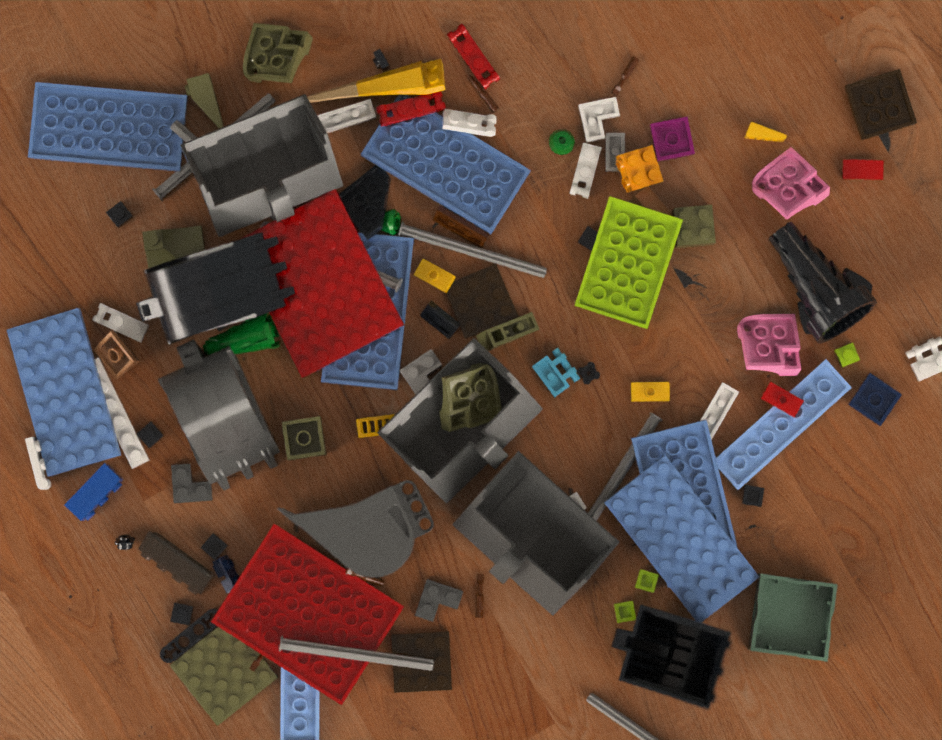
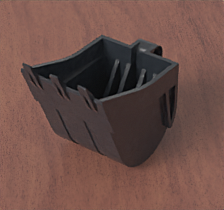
(214, 288)
(673, 655)

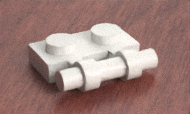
(926, 366)

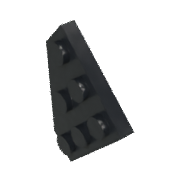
(367, 201)

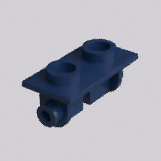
(225, 566)

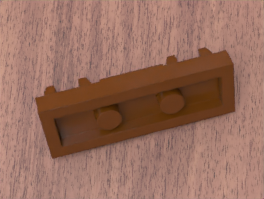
(460, 226)

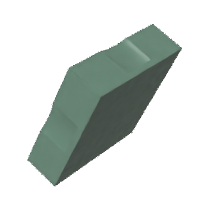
(792, 617)

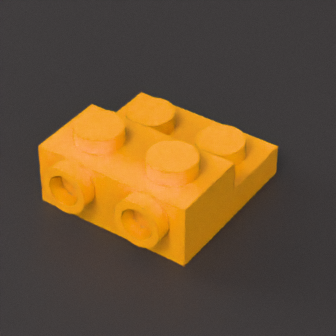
(639, 168)

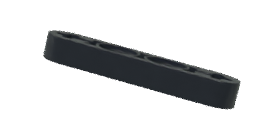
(190, 634)

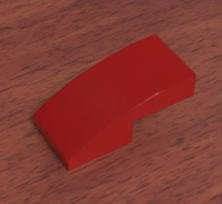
(863, 169)

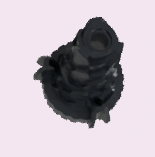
(828, 298)

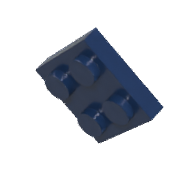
(874, 399)

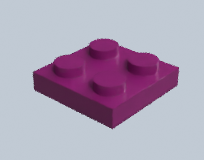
(672, 139)

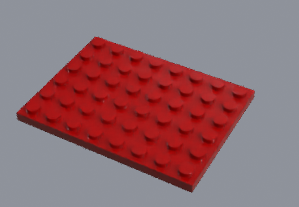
(336, 286)
(311, 599)

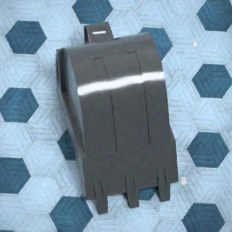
(219, 414)
(369, 535)

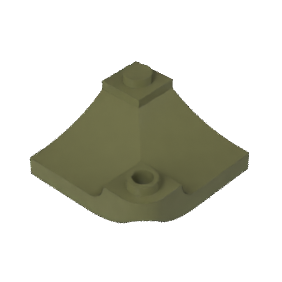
(274, 53)
(172, 244)
(469, 398)

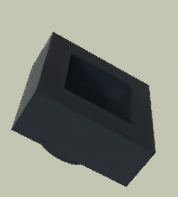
(380, 61)
(119, 214)
(150, 434)
(753, 495)
(214, 546)
(182, 614)

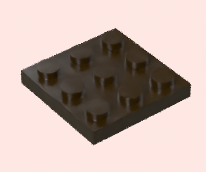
(880, 104)
(481, 301)
(424, 645)

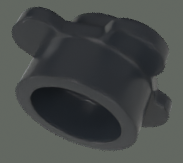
(588, 378)
(124, 542)

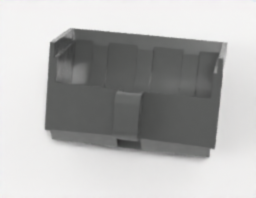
(263, 165)
(454, 458)
(535, 534)

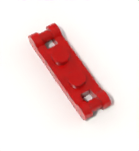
(473, 56)
(410, 108)

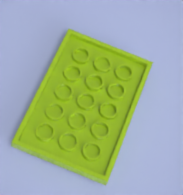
(628, 262)

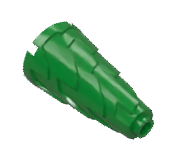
(249, 336)

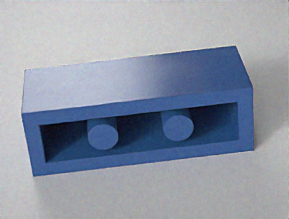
(94, 492)

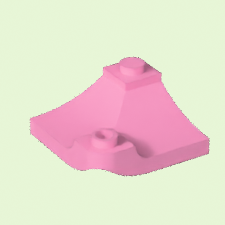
(790, 184)
(771, 343)

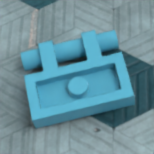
(550, 374)

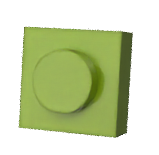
(847, 355)
(646, 581)
(624, 611)

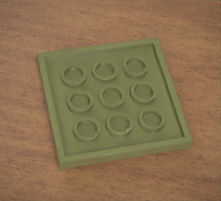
(220, 674)

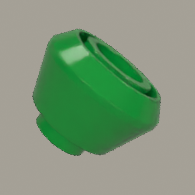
(556, 144)
(392, 222)

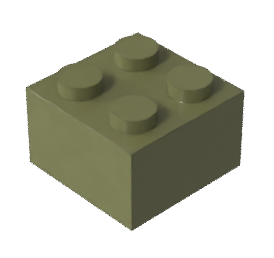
(696, 227)
(304, 438)

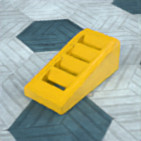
(760, 132)
(359, 422)

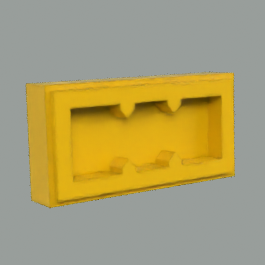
(434, 275)
(650, 391)

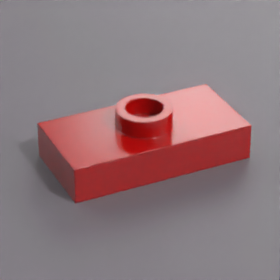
(782, 399)

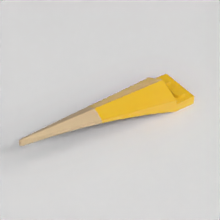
(410, 79)

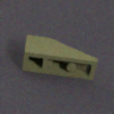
(203, 94)
(508, 332)

